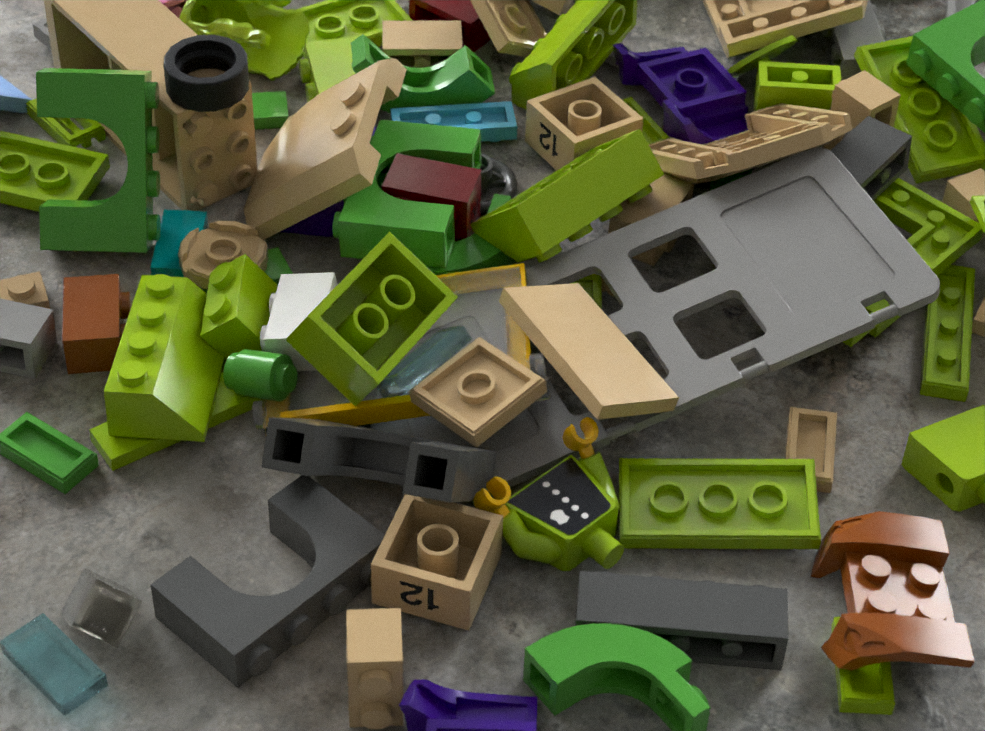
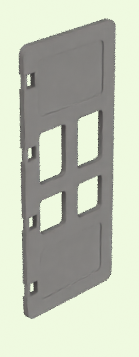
(786, 241)

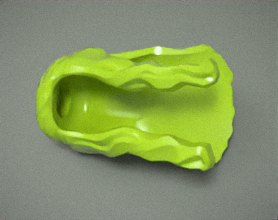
(267, 33)

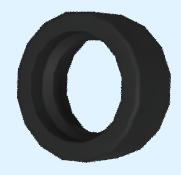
(206, 93)

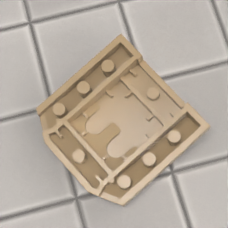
(758, 23)
(771, 136)
(322, 151)

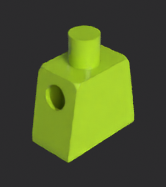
(950, 458)

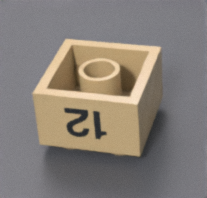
(576, 120)
(437, 560)

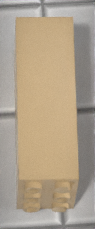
(199, 152)

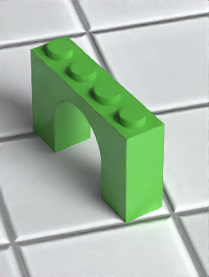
(947, 57)
(125, 105)
(419, 226)

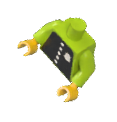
(564, 511)

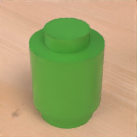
(260, 374)

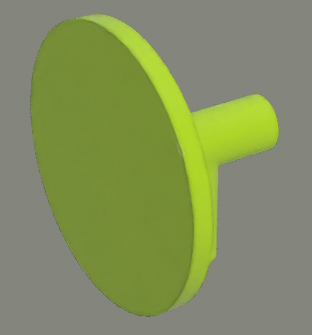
(764, 54)

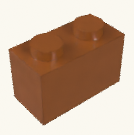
(93, 321)

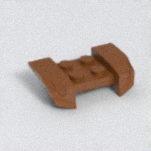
(892, 592)

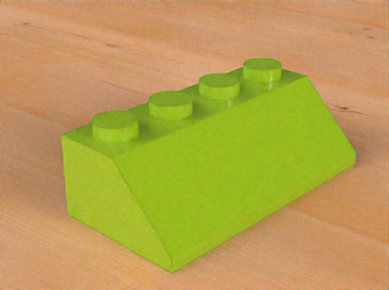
(572, 48)
(572, 199)
(163, 368)

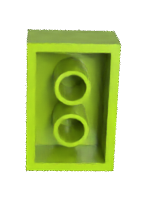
(372, 319)

